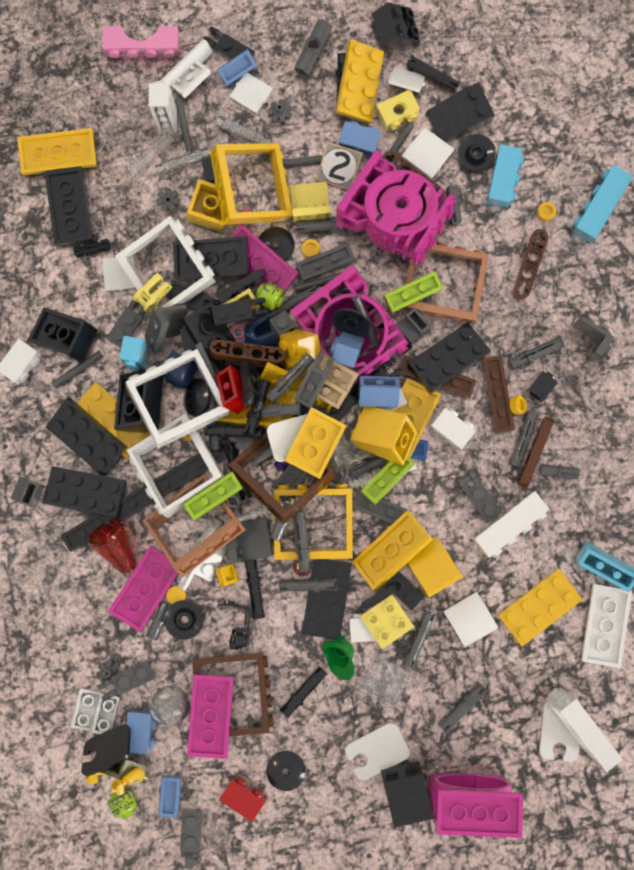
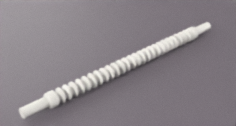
(253, 514)

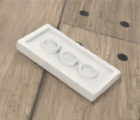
(606, 626)

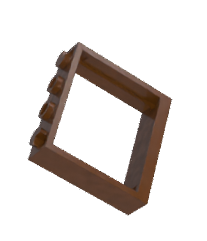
(262, 495)
(264, 682)

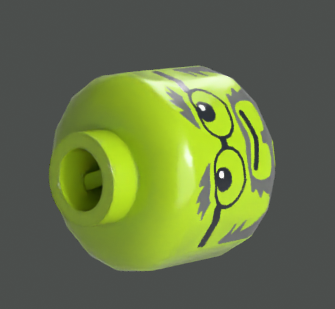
(272, 294)
(122, 804)

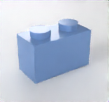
(360, 138)
(347, 349)
(378, 391)
(141, 731)

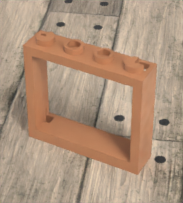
(449, 313)
(205, 548)

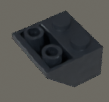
(395, 26)

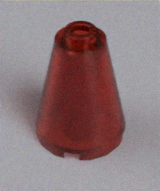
(113, 545)

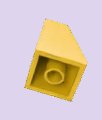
(384, 434)
(434, 568)

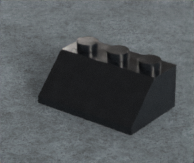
(127, 414)

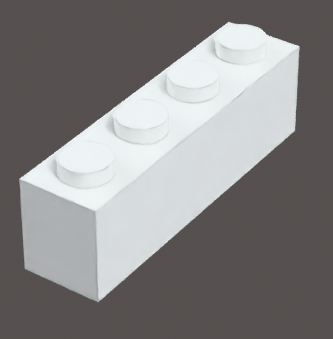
(163, 107)
(511, 524)

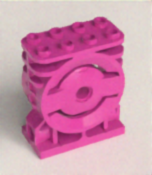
(395, 188)
(390, 336)
(475, 805)

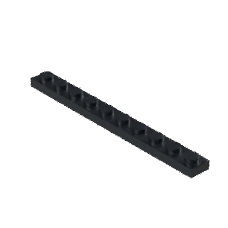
(139, 499)

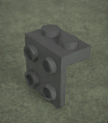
(164, 323)
(601, 336)
(250, 544)

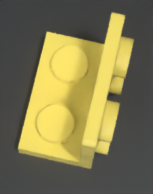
(310, 201)
(387, 621)

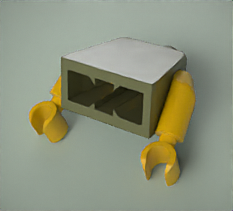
(127, 772)

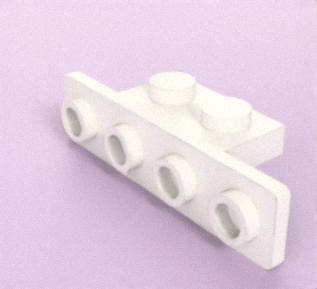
(189, 70)
(207, 568)

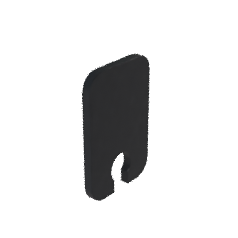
(110, 749)

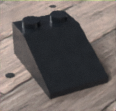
(461, 113)
(63, 334)
(406, 794)

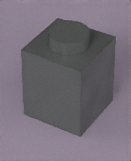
(282, 323)

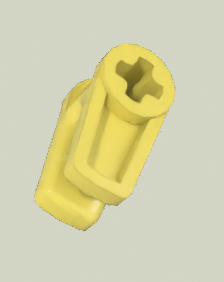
(146, 292)

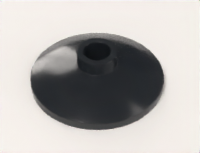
(480, 145)
(286, 242)
(351, 322)
(197, 397)
(177, 627)
(285, 760)

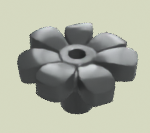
(279, 111)
(168, 199)
(111, 669)

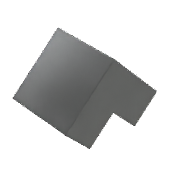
(413, 326)
(27, 492)

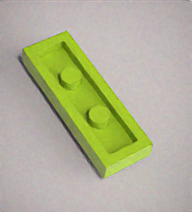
(413, 292)
(386, 480)
(213, 496)

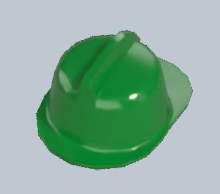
(339, 657)

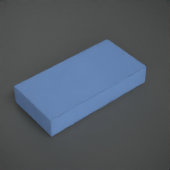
(237, 67)
(170, 796)

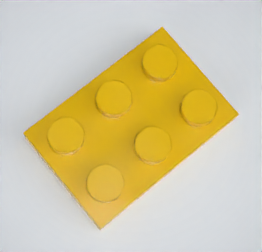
(315, 443)

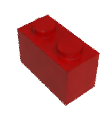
(230, 389)
(243, 798)

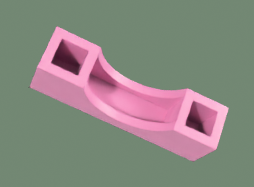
(163, 43)

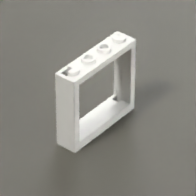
(187, 242)
(188, 427)
(144, 476)
(583, 729)

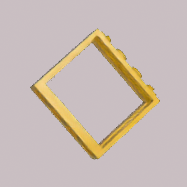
(224, 188)
(318, 553)

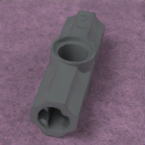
(317, 38)

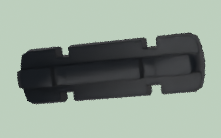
(93, 247)

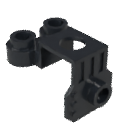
(237, 638)

